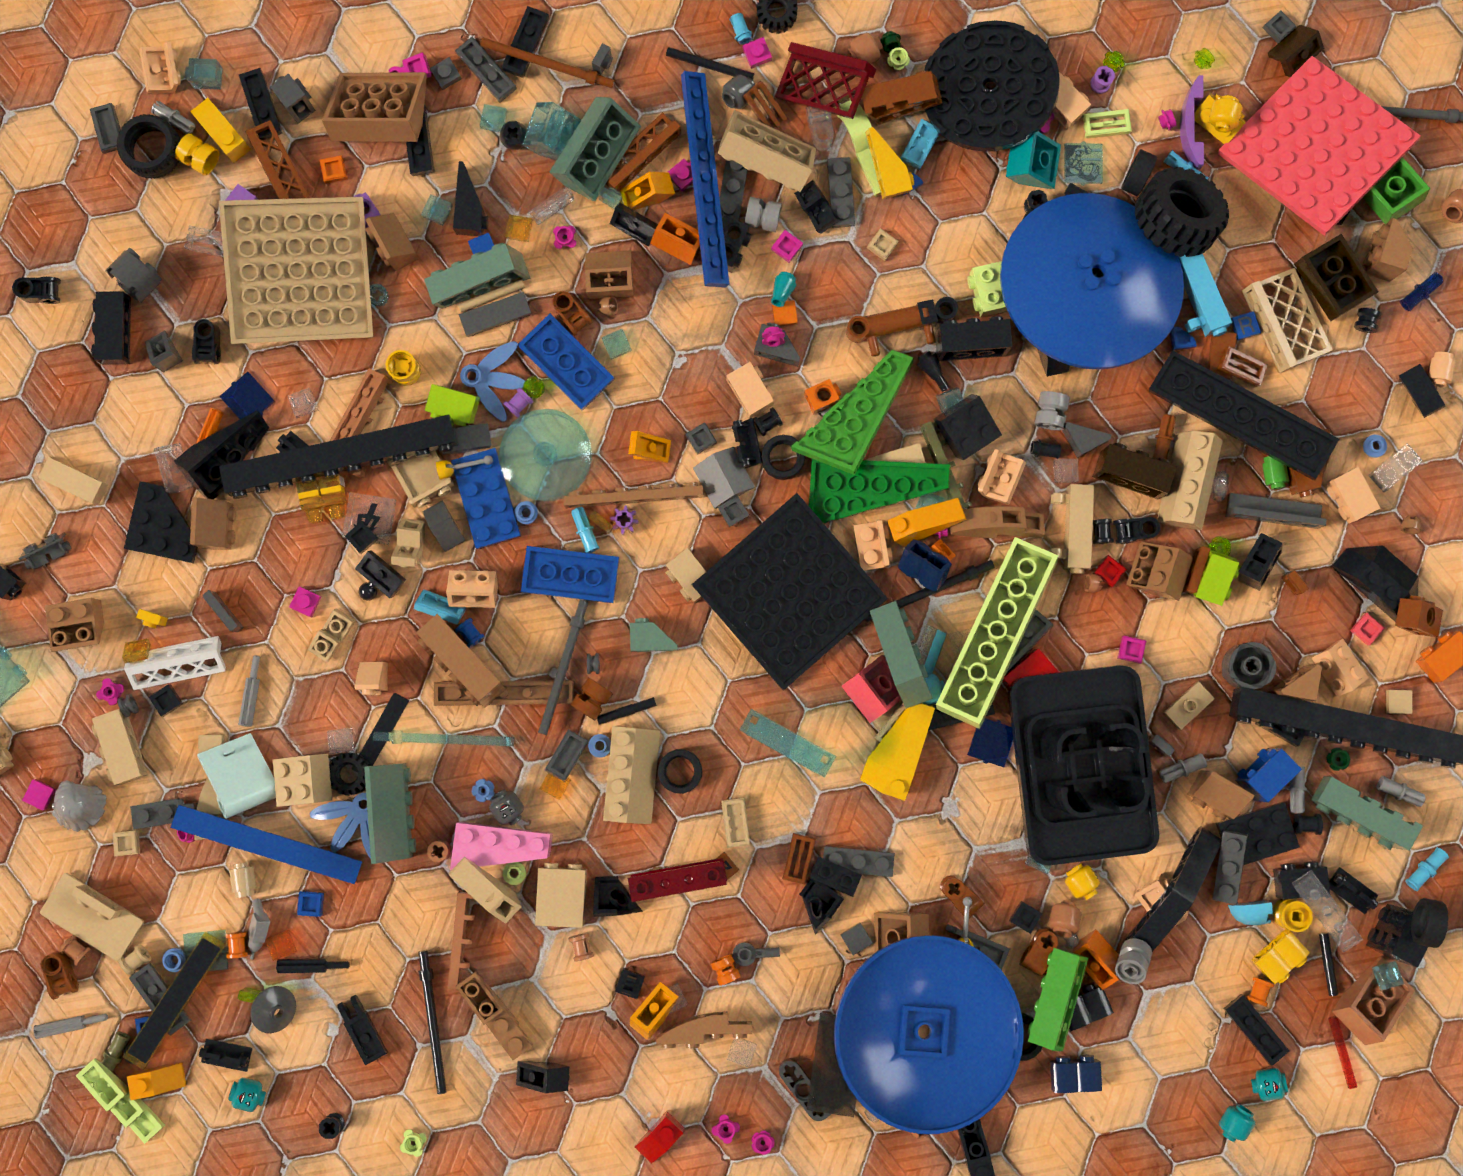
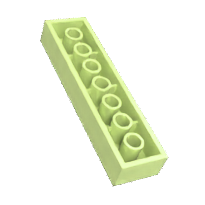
(997, 632)

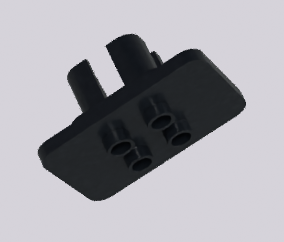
(1083, 765)

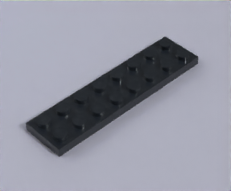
(1244, 415)

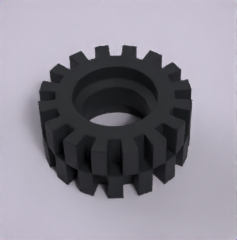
(773, 23)
(335, 769)

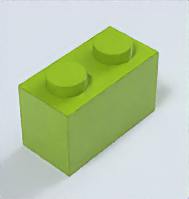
(457, 404)
(1217, 578)

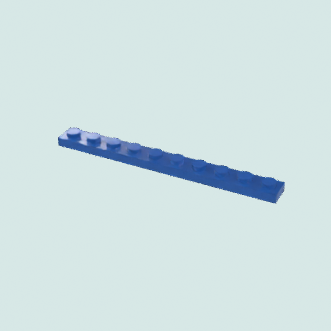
(705, 180)

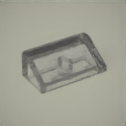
(551, 205)
(171, 475)

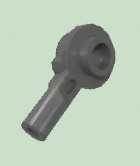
(745, 953)

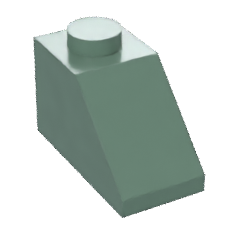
(648, 637)

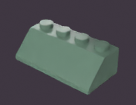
(595, 148)

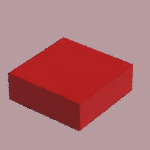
(1110, 571)

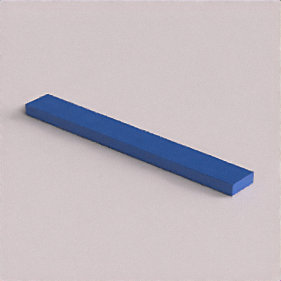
(266, 844)

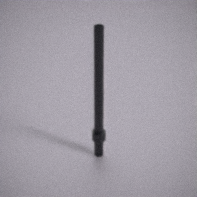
(970, 573)
(426, 977)

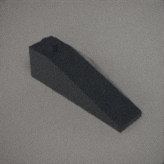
(227, 446)

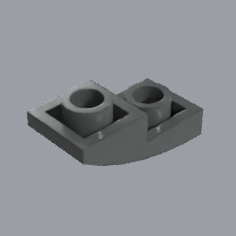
(471, 438)

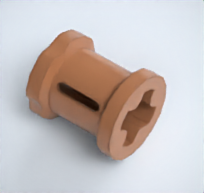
(432, 848)
(581, 947)
(75, 950)

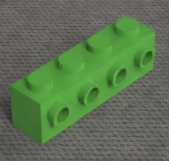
(1057, 999)

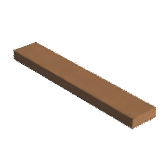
(514, 694)

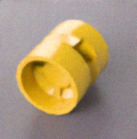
(196, 154)
(403, 367)
(1292, 915)

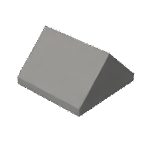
(723, 476)

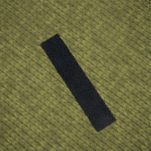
(385, 724)

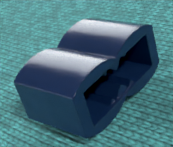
(924, 565)
(1076, 1074)

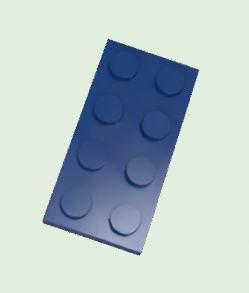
(566, 362)
(486, 500)
(570, 574)

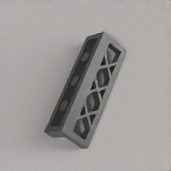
(1274, 511)

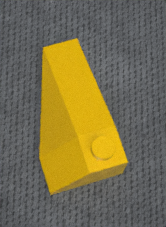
(897, 755)

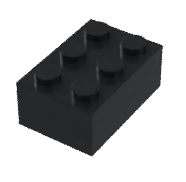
(973, 339)
(1394, 938)

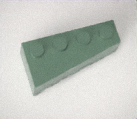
(476, 275)
(901, 654)
(1365, 814)

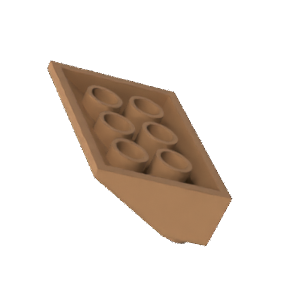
(376, 107)

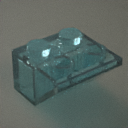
(550, 129)

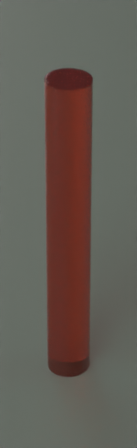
(1342, 1052)

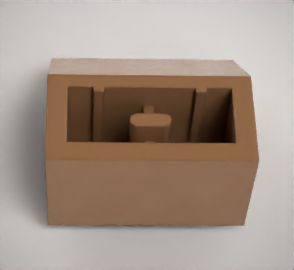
(394, 244)
(1389, 252)
(609, 274)
(1160, 570)
(74, 624)

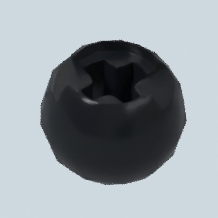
(513, 127)

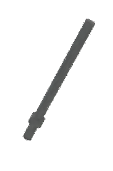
(1449, 116)
(576, 623)

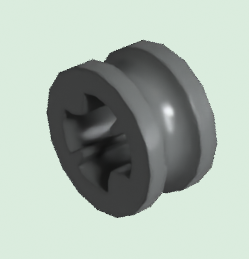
(593, 663)
(128, 705)

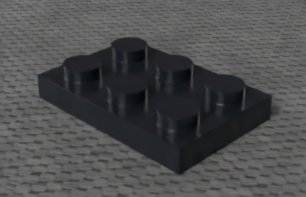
(1268, 831)

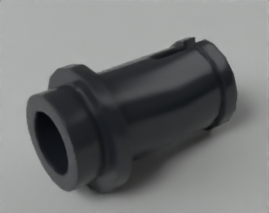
(1045, 449)

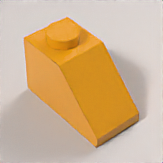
(648, 190)
(653, 1011)
(156, 1080)

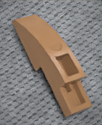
(1001, 520)
(494, 1014)
(693, 1030)

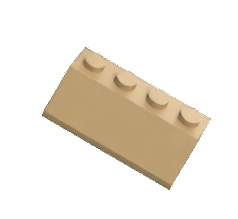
(767, 151)
(1196, 462)
(631, 775)

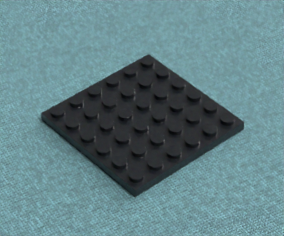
(789, 591)

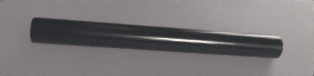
(706, 63)

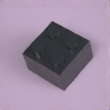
(967, 426)

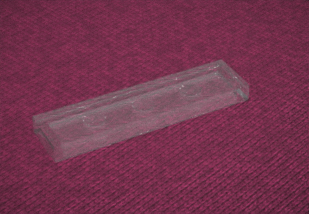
(1327, 911)

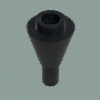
(930, 365)

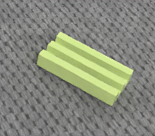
(1107, 132)

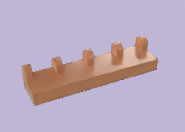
(362, 405)
(459, 939)

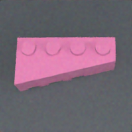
(498, 845)

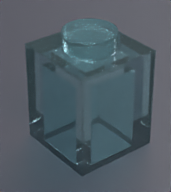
(204, 73)

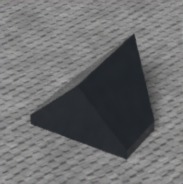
(612, 898)
(820, 903)

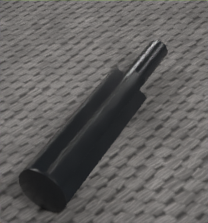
(312, 965)

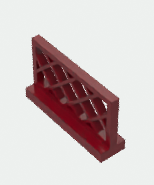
(834, 63)

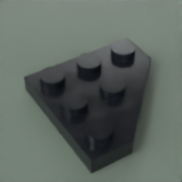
(159, 526)

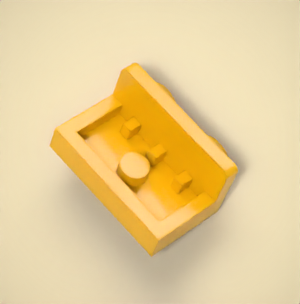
(1202, 116)

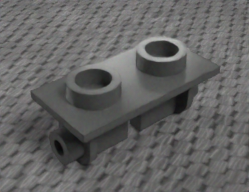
(36, 554)

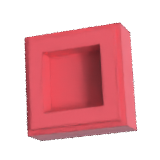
(1367, 629)

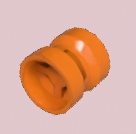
(727, 975)

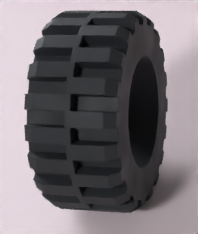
(1181, 211)

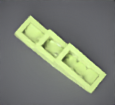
(115, 1096)

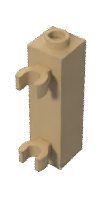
(1078, 527)

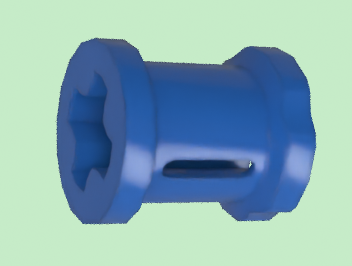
(469, 633)

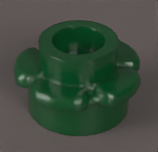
(890, 41)
(1344, 759)

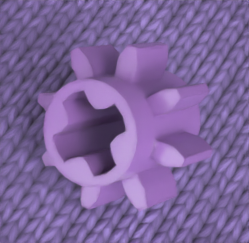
(628, 526)

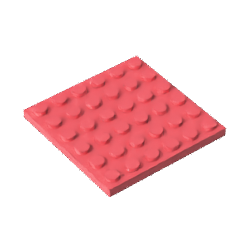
(1319, 145)

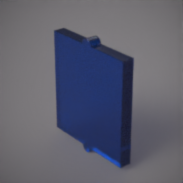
(246, 396)
(991, 742)

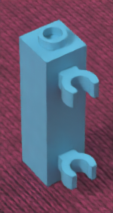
(1204, 298)

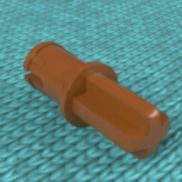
(1164, 437)

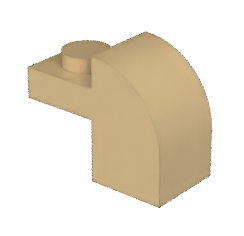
(409, 543)

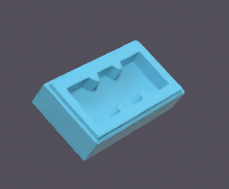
(920, 144)
(436, 604)

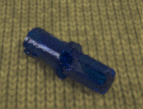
(1421, 291)

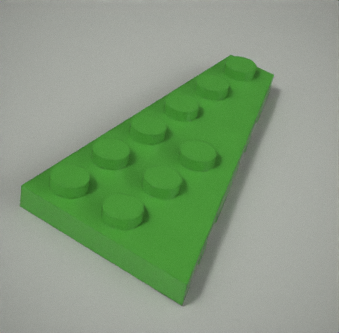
(854, 420)

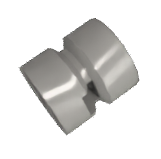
(763, 214)
(1052, 410)
(1133, 961)

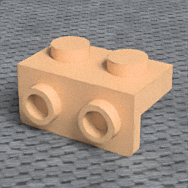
(159, 69)
(1001, 477)
(1340, 668)

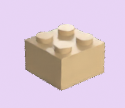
(302, 780)

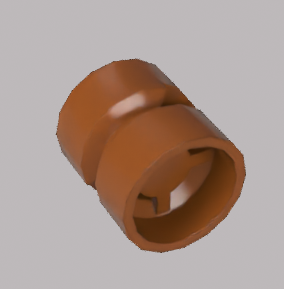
(591, 699)

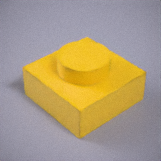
(151, 619)

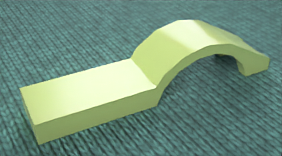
(857, 129)

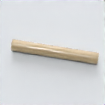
(492, 295)

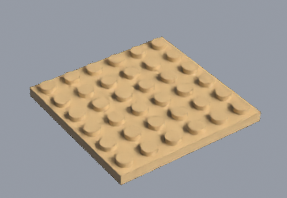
(296, 269)

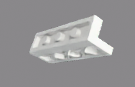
(172, 659)

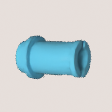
(739, 25)

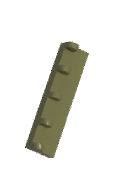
(939, 457)

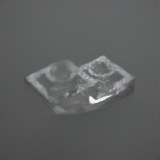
(1395, 467)

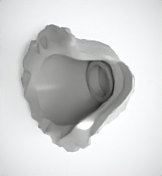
(78, 805)

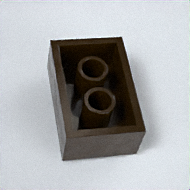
(1336, 277)
(1135, 470)

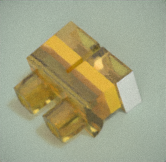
(322, 495)

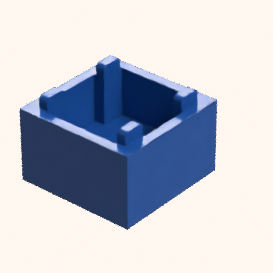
(1268, 774)

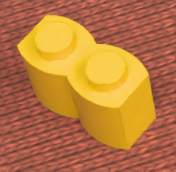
(1280, 957)

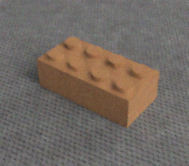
(455, 656)

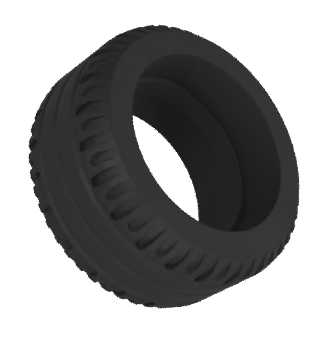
(133, 131)

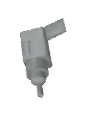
(258, 928)

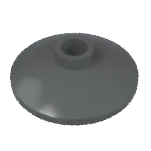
(265, 1006)

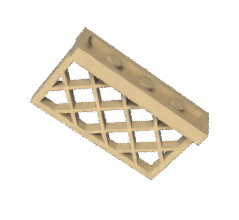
(1272, 331)

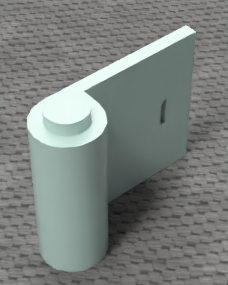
(238, 778)

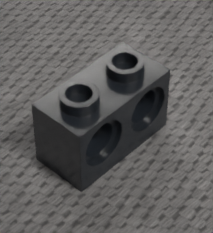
(735, 246)
(1260, 561)

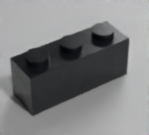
(111, 328)

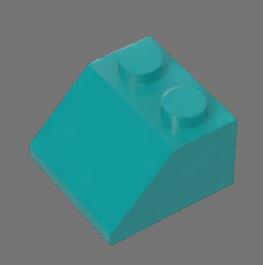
(1034, 162)

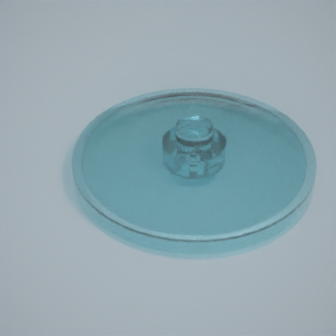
(545, 455)

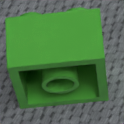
(1397, 192)

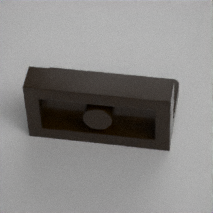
(1297, 48)

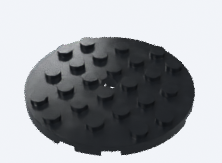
(1023, 94)

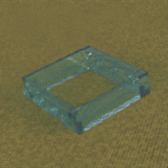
(788, 743)

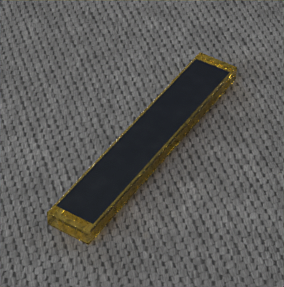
(174, 1000)

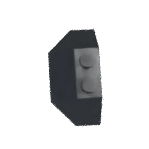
(1378, 576)

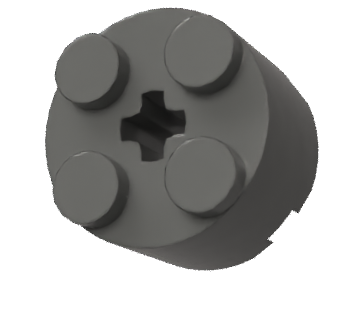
(134, 275)
(1259, 658)

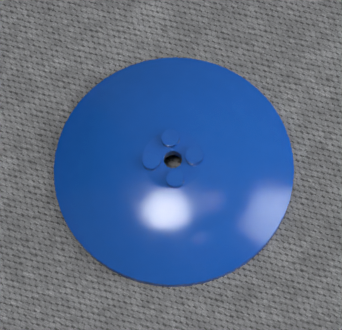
(1071, 311)
(971, 1041)

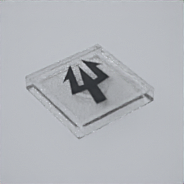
(374, 511)

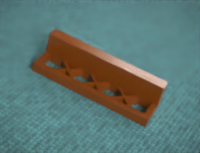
(647, 154)
(268, 164)

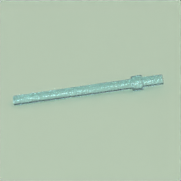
(398, 737)

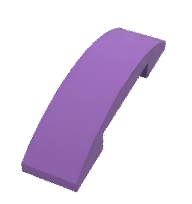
(1193, 150)

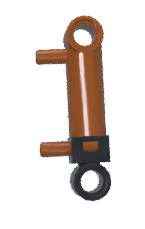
(922, 316)

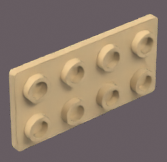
(91, 917)

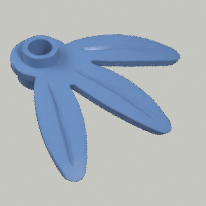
(495, 379)
(347, 828)

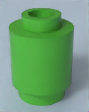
(1275, 473)

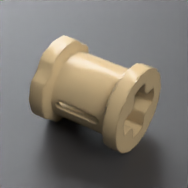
(134, 960)

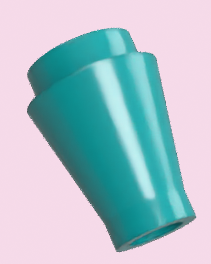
(783, 287)

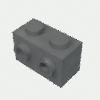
(293, 97)

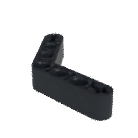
(1180, 891)

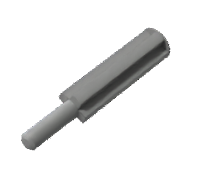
(250, 695)
(66, 1025)

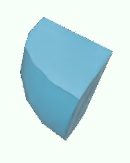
(1252, 912)

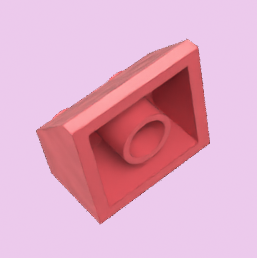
(873, 689)

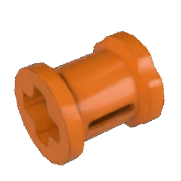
(236, 945)
(1260, 991)

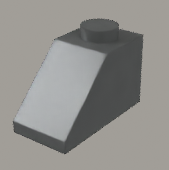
(783, 353)

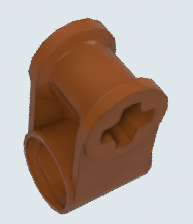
(572, 316)
(958, 896)
(1037, 954)
(59, 976)

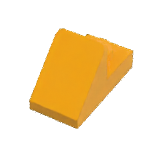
(649, 447)

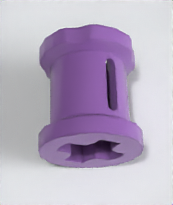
(1098, 85)
(518, 402)

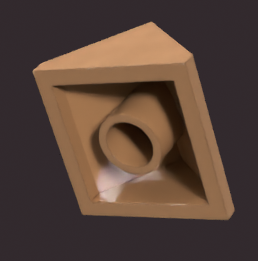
(1301, 684)

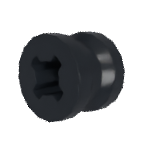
(1367, 320)

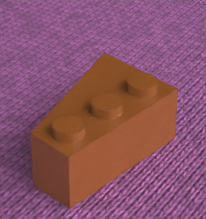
(901, 97)

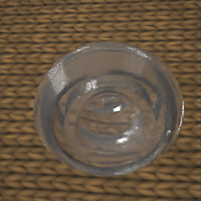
(1219, 486)

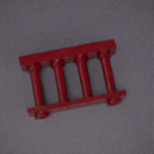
(677, 879)

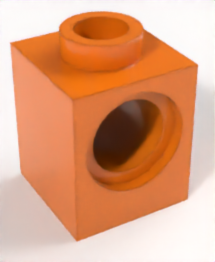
(817, 405)

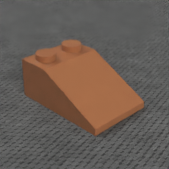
(1368, 1010)

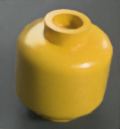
(1225, 113)
(1082, 881)

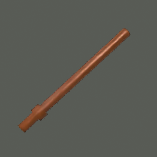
(590, 76)

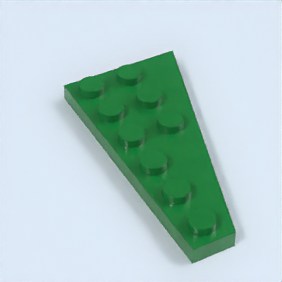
(875, 485)

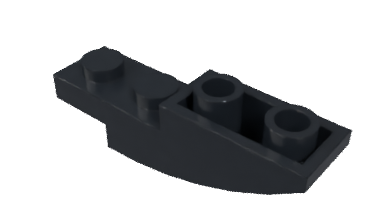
(975, 1150)

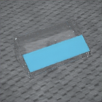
(930, 647)

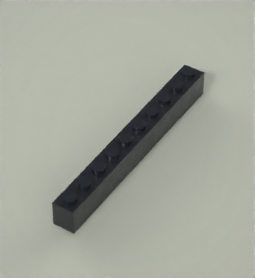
(338, 456)
(1347, 726)

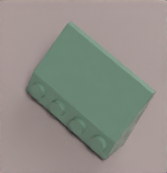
(389, 812)

